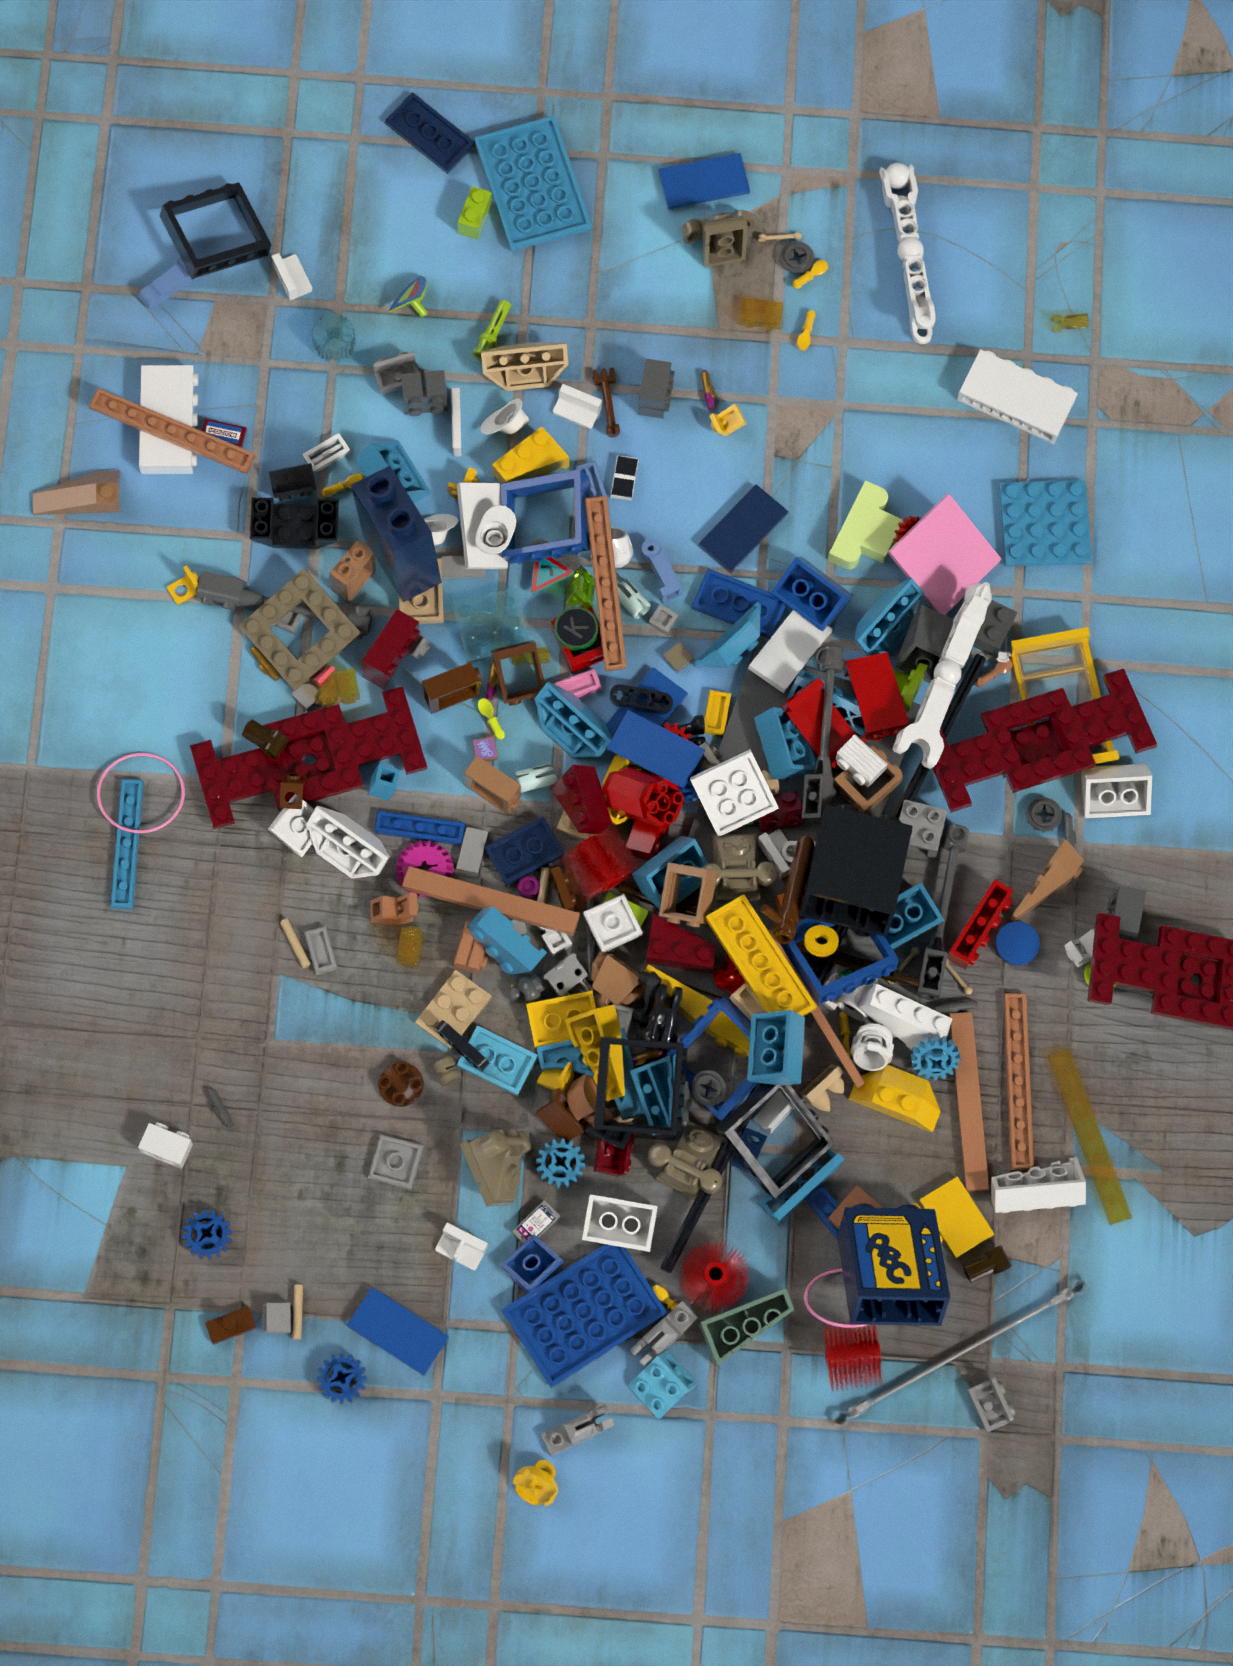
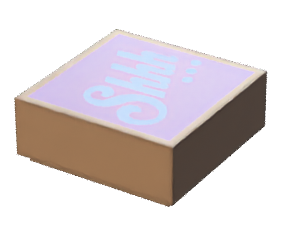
(485, 748)

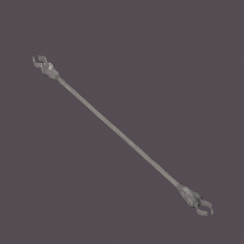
(1063, 1296)

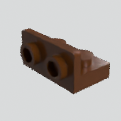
(567, 890)

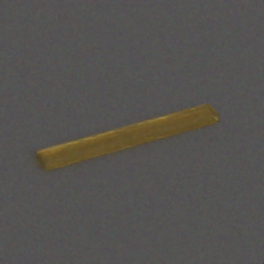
(1089, 1137)

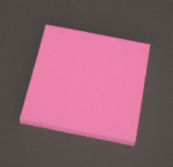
(944, 554)

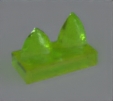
(581, 588)

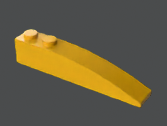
(694, 1004)

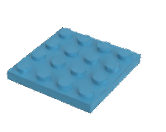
(1045, 523)

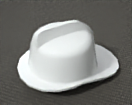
(507, 419)
(439, 526)
(495, 530)

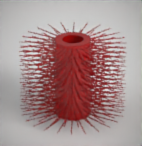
(599, 863)
(715, 1287)
(854, 1353)

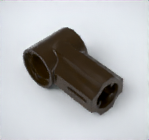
(269, 741)
(990, 1263)

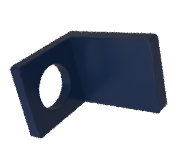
(753, 1146)

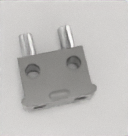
(564, 974)

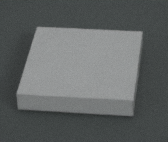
(395, 1162)

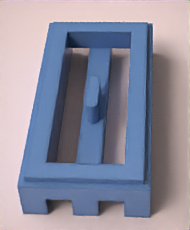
(586, 466)

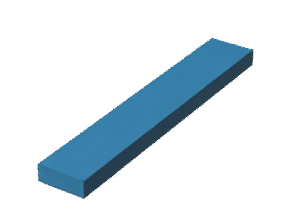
(127, 845)

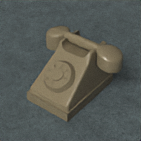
(721, 236)
(738, 867)
(689, 1161)
(496, 1163)

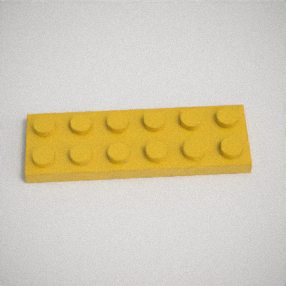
(759, 958)

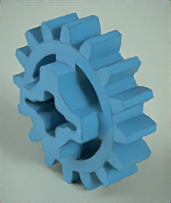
(935, 1057)
(552, 1169)

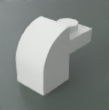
(1081, 949)

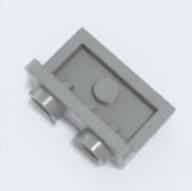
(389, 371)
(991, 1404)

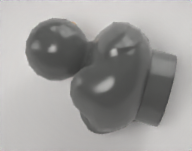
(529, 987)

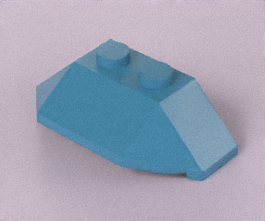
(889, 618)
(733, 642)
(571, 722)

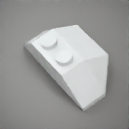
(346, 844)

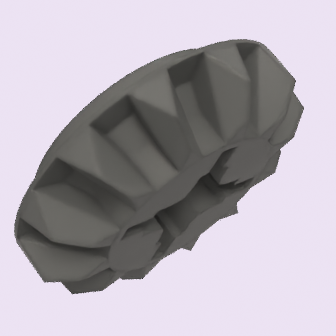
(800, 249)
(1051, 809)
(700, 1091)

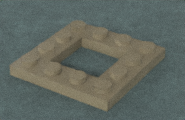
(340, 635)

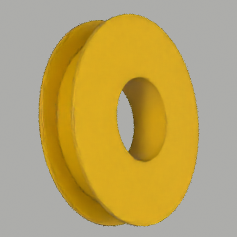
(821, 949)

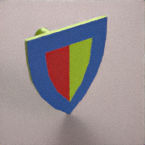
(412, 295)

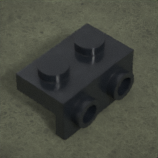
(292, 481)

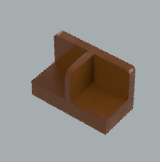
(560, 1118)

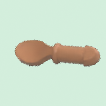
(1000, 668)

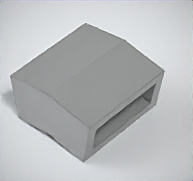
(277, 1318)

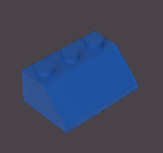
(811, 593)

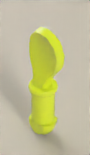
(486, 710)

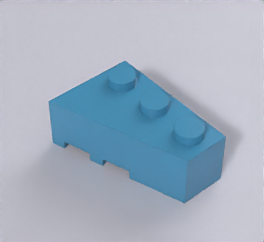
(503, 942)
(655, 1089)

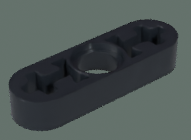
(644, 707)
(462, 1046)

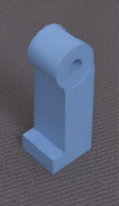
(166, 285)
(655, 556)

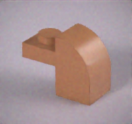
(394, 910)
(582, 1099)

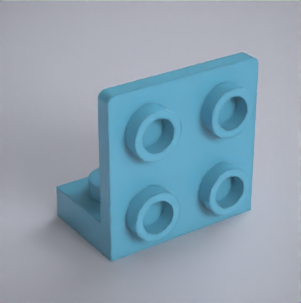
(662, 1384)

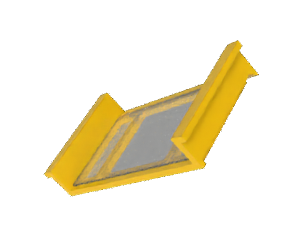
(1056, 663)

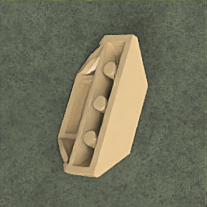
(525, 364)

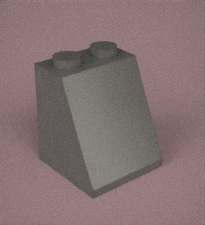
(924, 641)

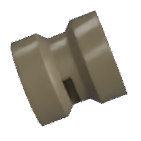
(447, 1071)

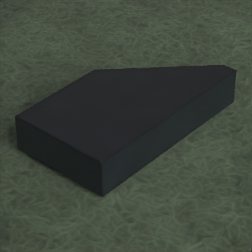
(616, 1138)

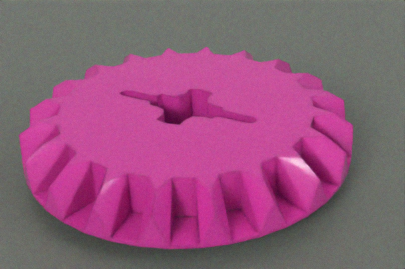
(428, 853)

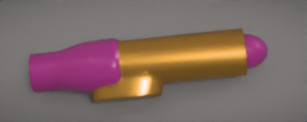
(709, 390)
(491, 685)
(640, 1060)

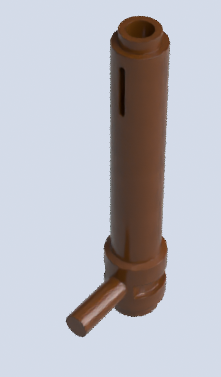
(787, 918)

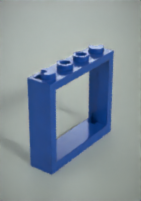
(544, 484)
(847, 983)
(722, 1109)

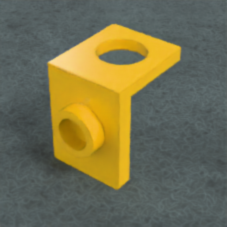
(190, 581)
(557, 1078)

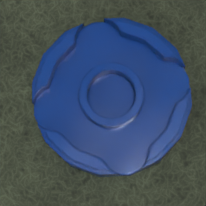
(1017, 943)

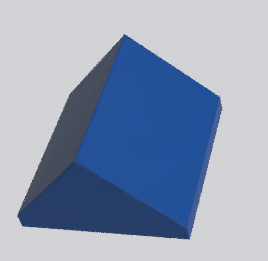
(531, 1263)

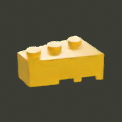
(531, 458)

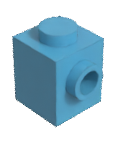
(383, 782)

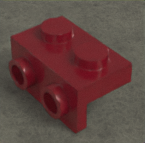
(786, 816)
(613, 1160)

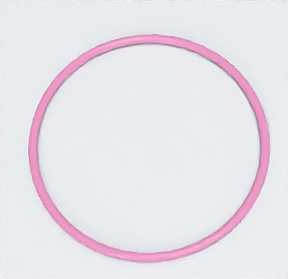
(147, 830)
(816, 1315)

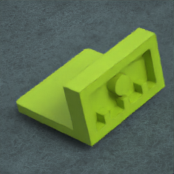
(910, 684)

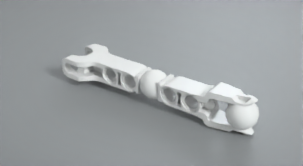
(910, 248)
(946, 676)

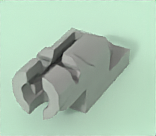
(666, 1332)
(576, 1430)

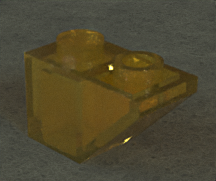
(338, 688)
(410, 947)

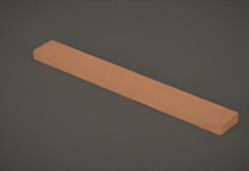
(172, 431)
(606, 583)
(482, 897)
(828, 1032)
(1018, 1081)
(969, 1104)

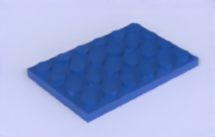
(584, 1312)

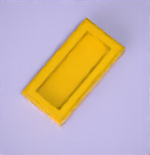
(716, 712)

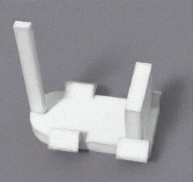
(1004, 656)

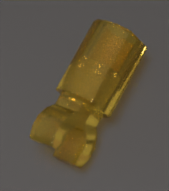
(1070, 322)
(526, 658)

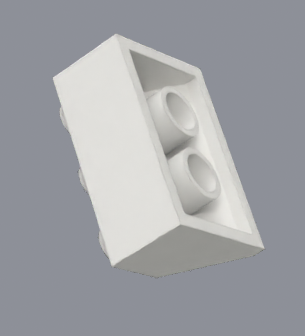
(1116, 791)
(619, 1223)

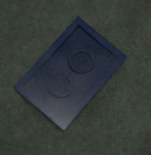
(524, 851)

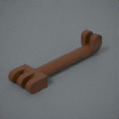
(612, 428)

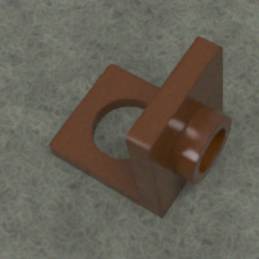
(292, 783)

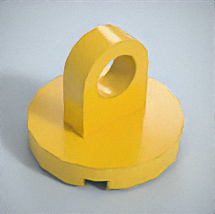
(536, 1484)

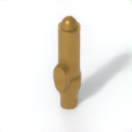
(264, 664)

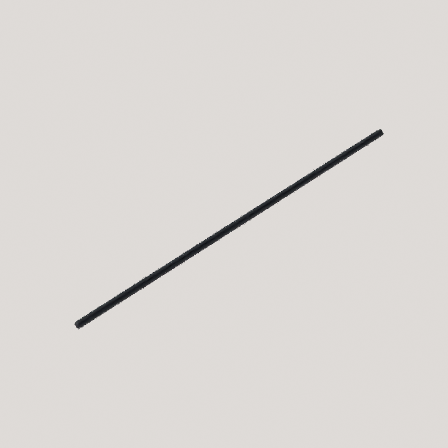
(819, 970)

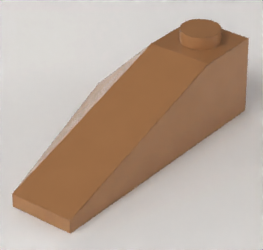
(87, 494)
(1058, 873)

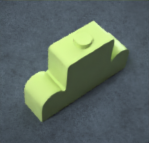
(866, 529)

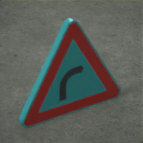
(548, 573)

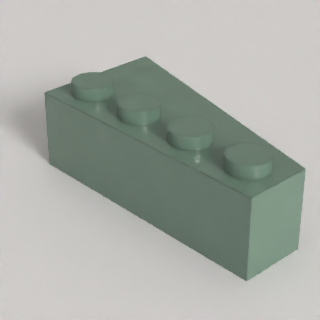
(741, 1325)

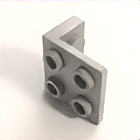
(926, 823)

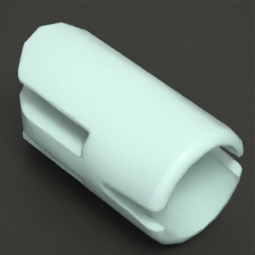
(632, 599)
(536, 777)

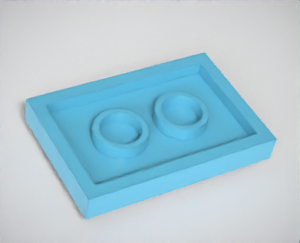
(508, 1061)

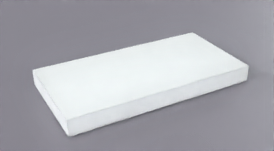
(473, 503)
(788, 651)

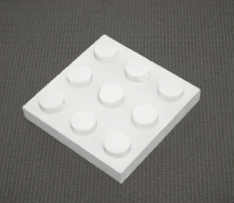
(734, 793)

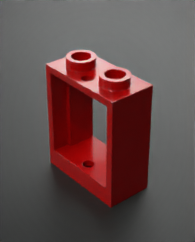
(583, 660)

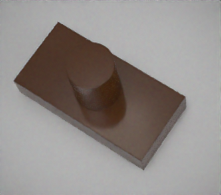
(230, 1325)

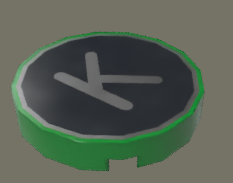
(576, 628)

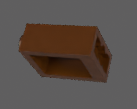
(511, 651)
(451, 687)

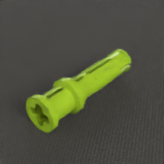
(489, 337)

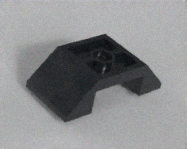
(294, 524)

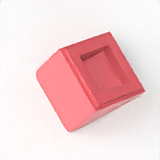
(321, 677)

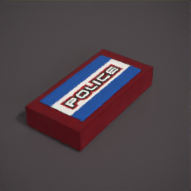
(228, 432)

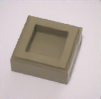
(678, 657)

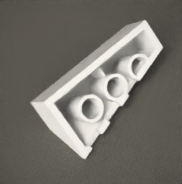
(903, 1016)
(1040, 1188)

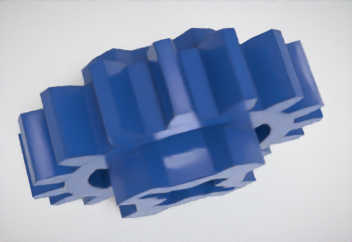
(200, 1242)
(331, 1382)

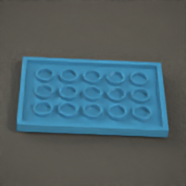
(532, 183)

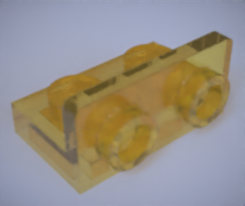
(760, 313)

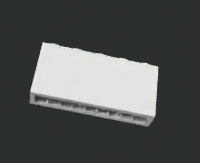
(172, 394)
(1017, 396)

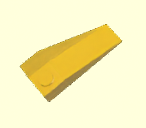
(586, 1034)

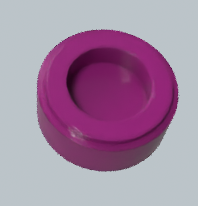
(528, 887)

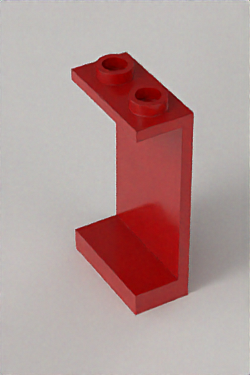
(877, 695)
(806, 713)

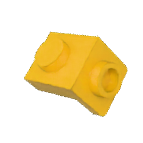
(727, 420)
(470, 477)

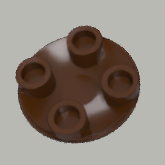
(400, 1084)

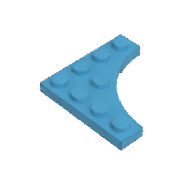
(558, 1054)

